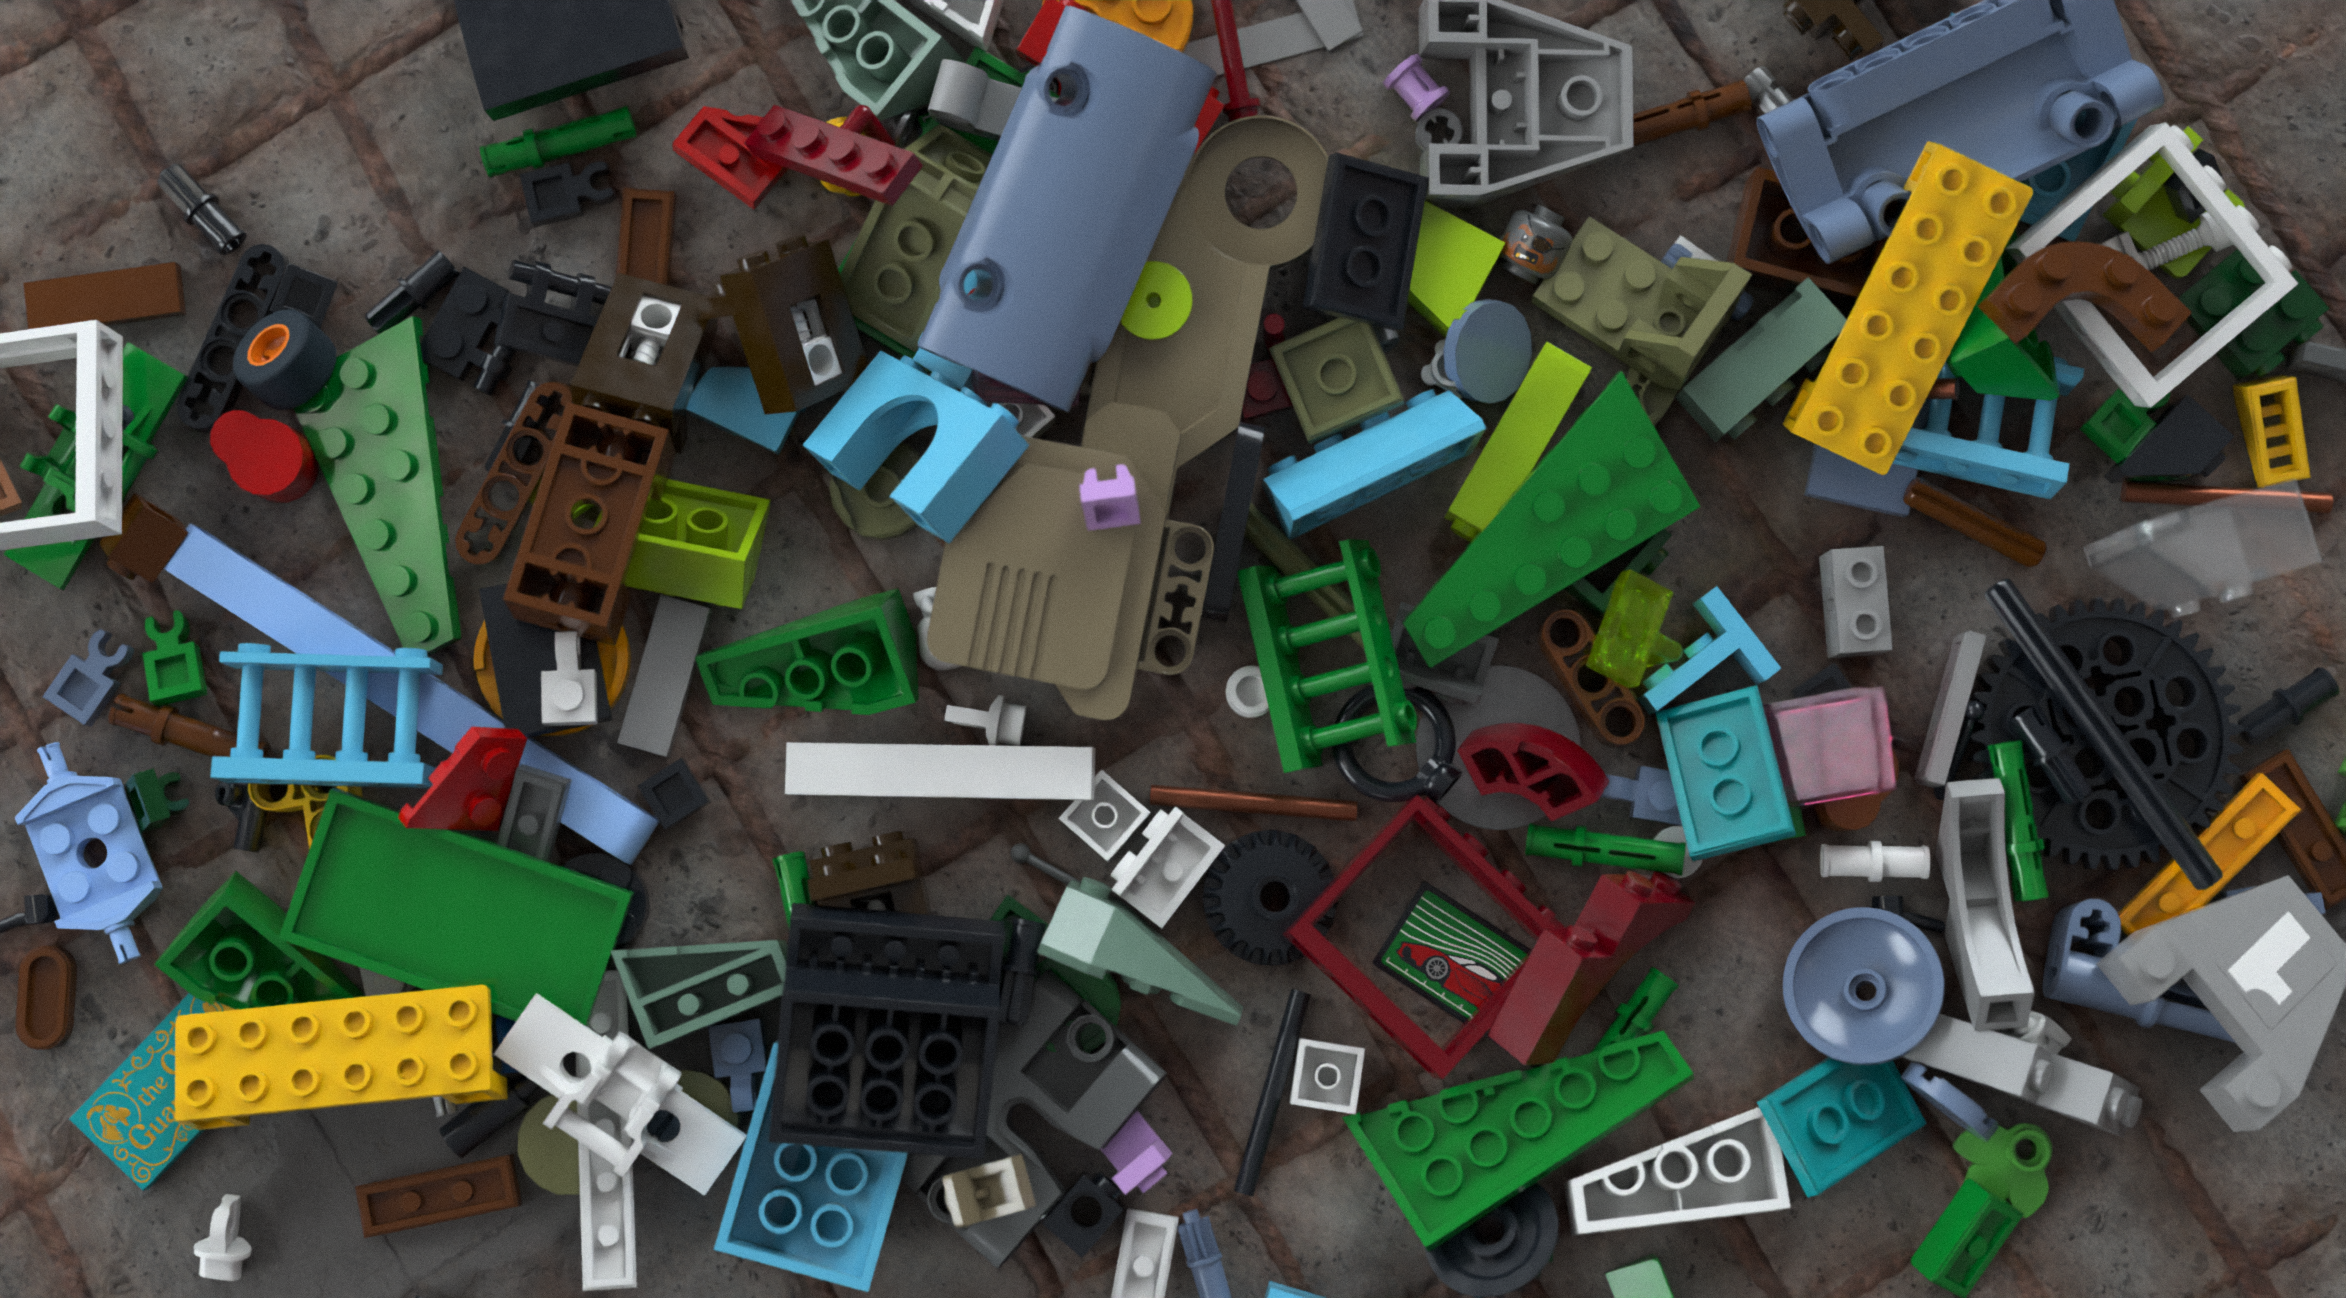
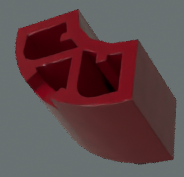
(1534, 765)

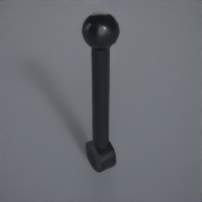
(1974, 712)

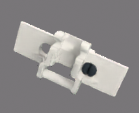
(630, 1081)

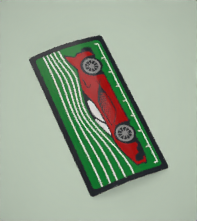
(1448, 953)

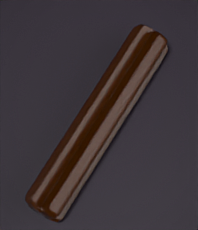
(1974, 522)

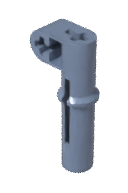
(2079, 981)

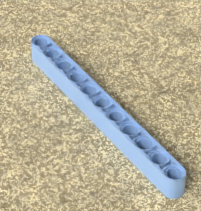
(442, 711)

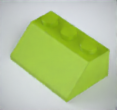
(699, 544)

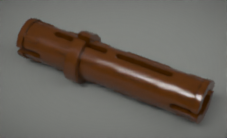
(1691, 112)
(168, 726)

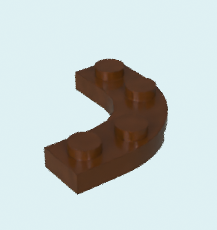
(2087, 274)

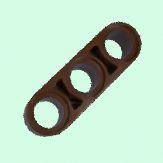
(1591, 706)

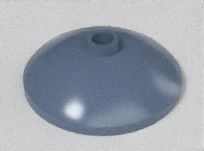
(1854, 951)

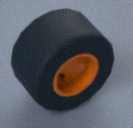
(284, 359)

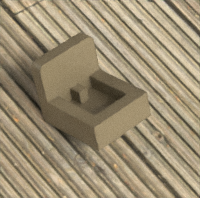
(988, 1191)

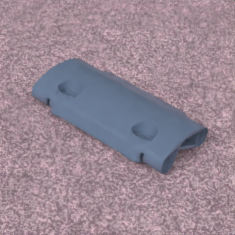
(1972, 82)
(1069, 208)

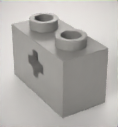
(1855, 602)

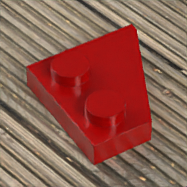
(717, 148)
(471, 784)

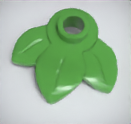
(2002, 1171)

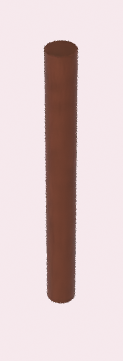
(2198, 495)
(1253, 802)

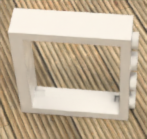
(2234, 221)
(97, 429)

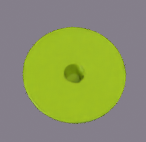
(1158, 302)

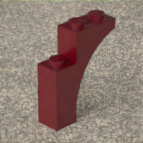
(1578, 961)

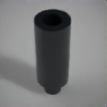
(485, 1118)

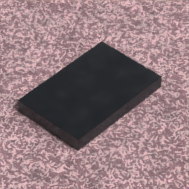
(1365, 242)
(520, 655)

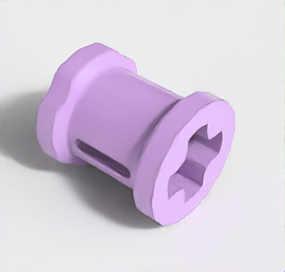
(1416, 87)

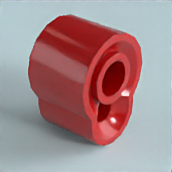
(264, 456)

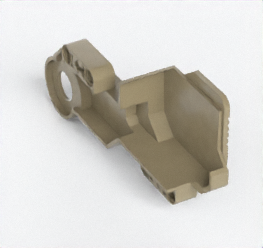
(1081, 607)

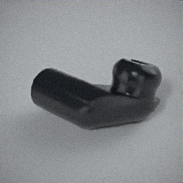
(249, 816)

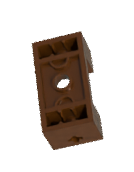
(577, 575)

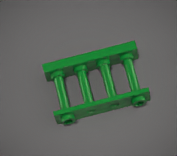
(1279, 642)

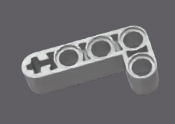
(972, 101)

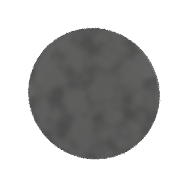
(1507, 697)

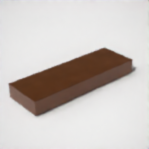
(107, 296)
(2311, 836)
(438, 1195)

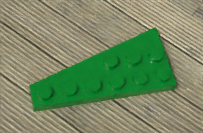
(1576, 510)
(1494, 1137)

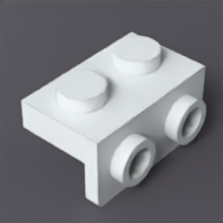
(1166, 866)

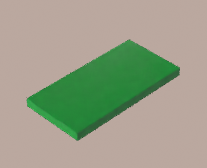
(453, 911)

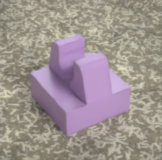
(1109, 501)

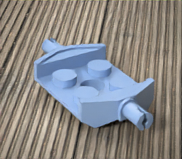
(62, 823)

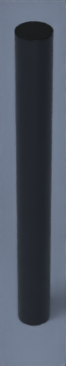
(1272, 1092)

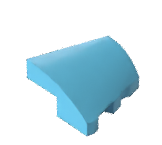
(731, 403)

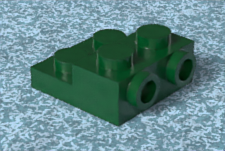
(2259, 343)

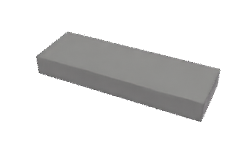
(664, 676)
(1949, 709)

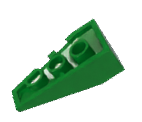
(1993, 361)
(237, 960)

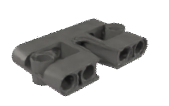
(1070, 1088)

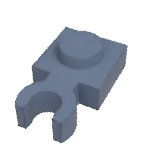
(85, 685)

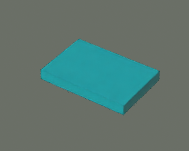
(1725, 773)
(1839, 1119)

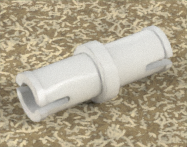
(1874, 861)

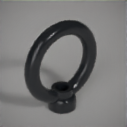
(1434, 777)

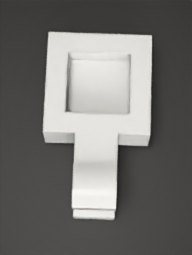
(569, 692)

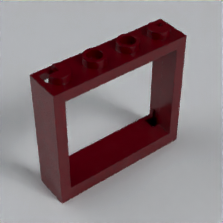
(1469, 857)

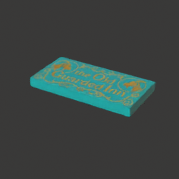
(135, 1106)

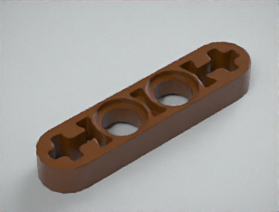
(510, 469)

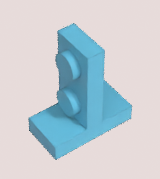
(1706, 653)

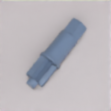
(1203, 1256)

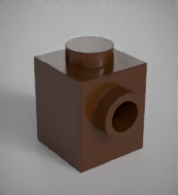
(146, 540)

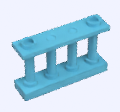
(1985, 459)
(351, 763)

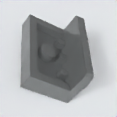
(1455, 679)

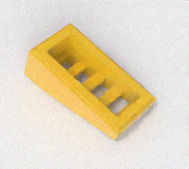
(2251, 417)

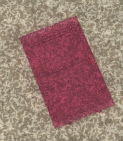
(1833, 745)

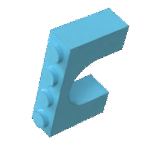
(895, 400)

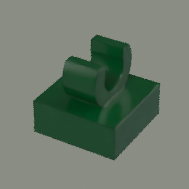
(148, 798)

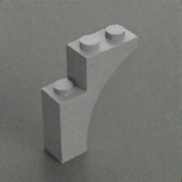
(1980, 910)
(2030, 1074)

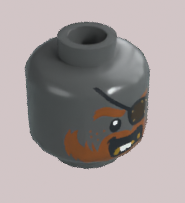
(1534, 244)

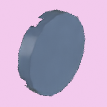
(1488, 351)
(1950, 1102)

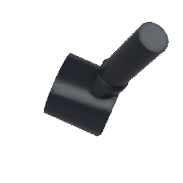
(1895, 905)
(38, 910)

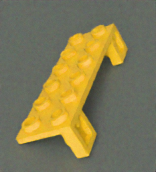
(1910, 308)
(334, 1055)

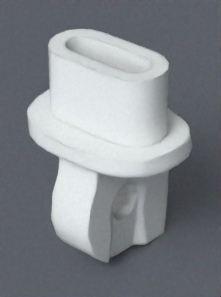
(1002, 723)
(2041, 1032)
(224, 1250)

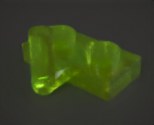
(1630, 631)

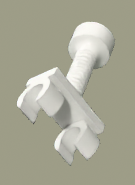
(2206, 234)

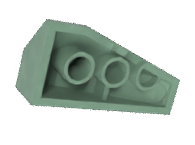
(877, 51)
(1105, 935)

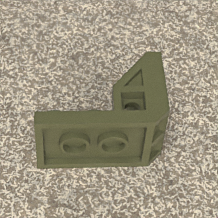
(904, 246)
(1640, 307)

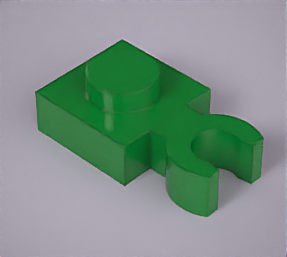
(2120, 425)
(176, 667)

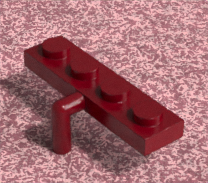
(837, 154)

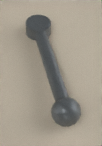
(1021, 853)

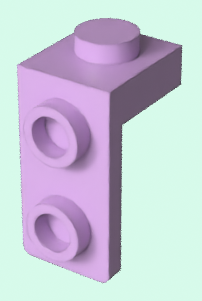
(1137, 1155)

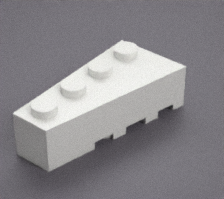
(1697, 1177)

